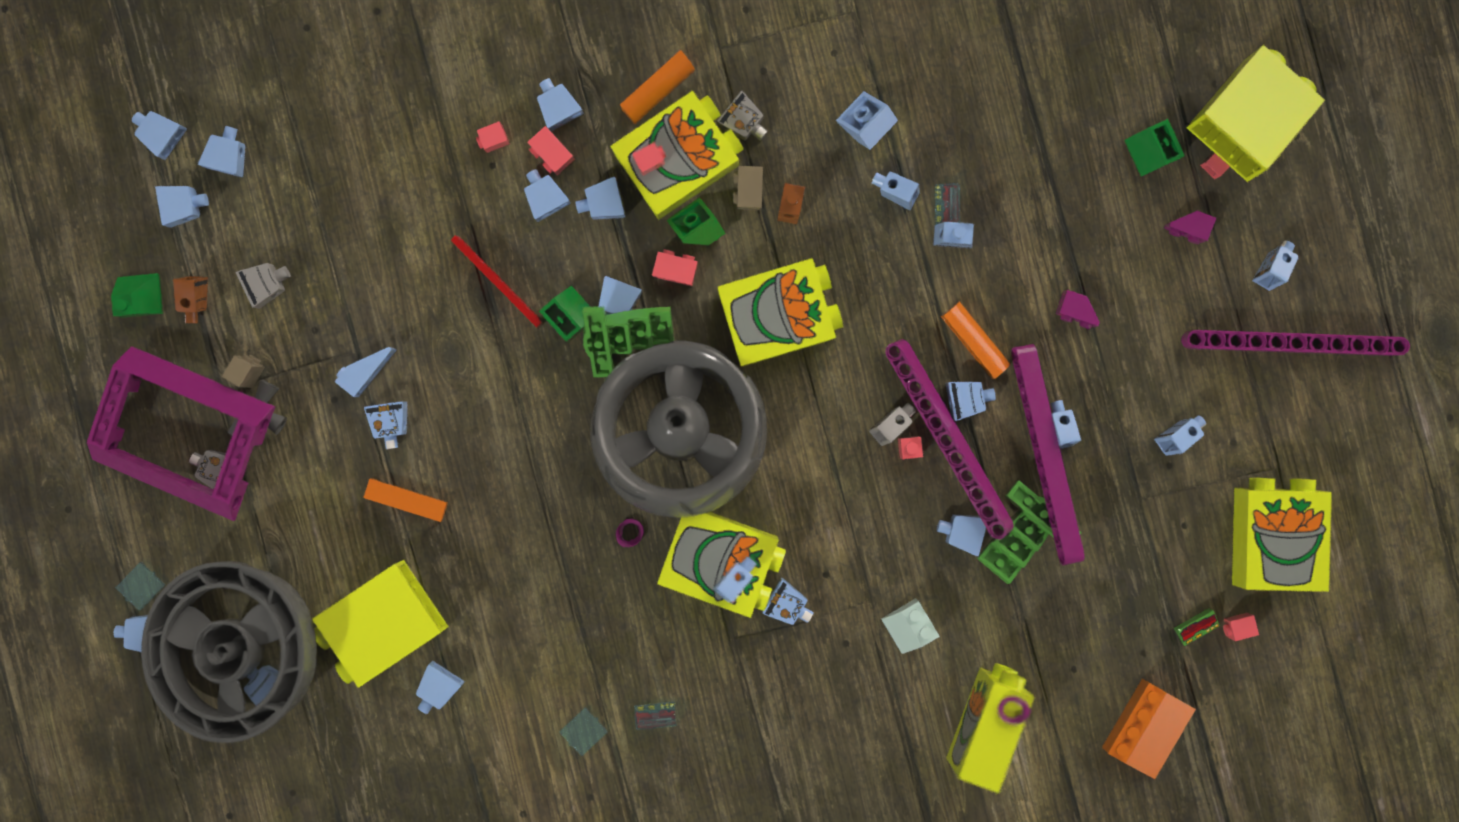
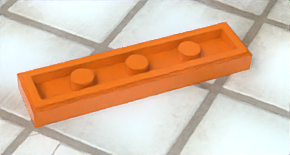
(405, 500)

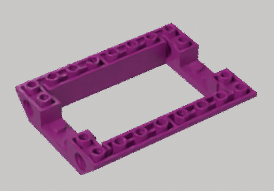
(250, 430)

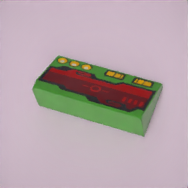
(1197, 626)

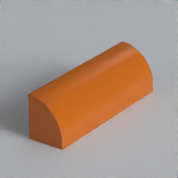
(657, 87)
(976, 340)

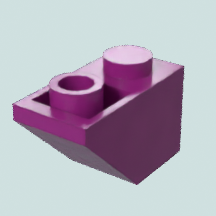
(1194, 226)
(1077, 308)

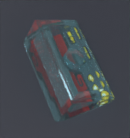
(947, 203)
(655, 715)

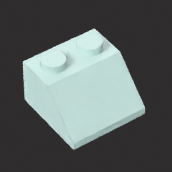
(910, 627)

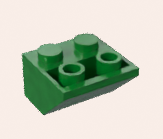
(1154, 147)
(566, 313)

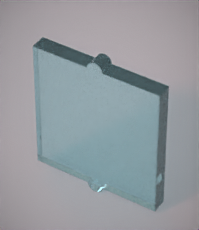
(140, 586)
(583, 731)

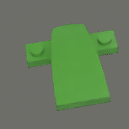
(622, 333)
(1030, 530)

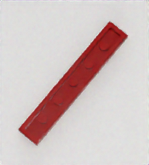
(497, 281)

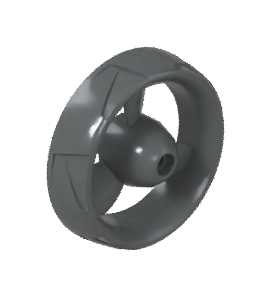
(724, 460)
(227, 651)

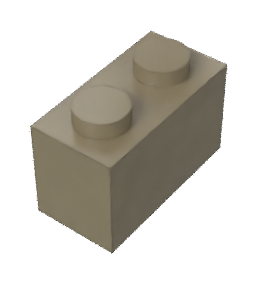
(749, 188)
(243, 371)

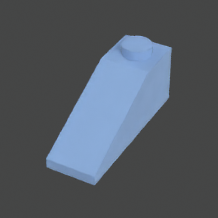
(360, 374)

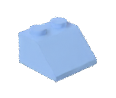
(867, 120)

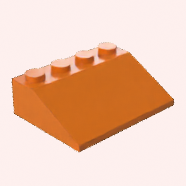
(1148, 729)

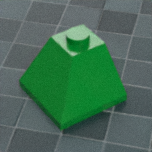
(696, 224)
(137, 296)

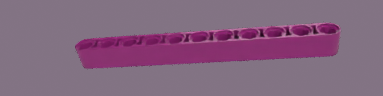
(1304, 345)
(958, 444)
(1047, 454)

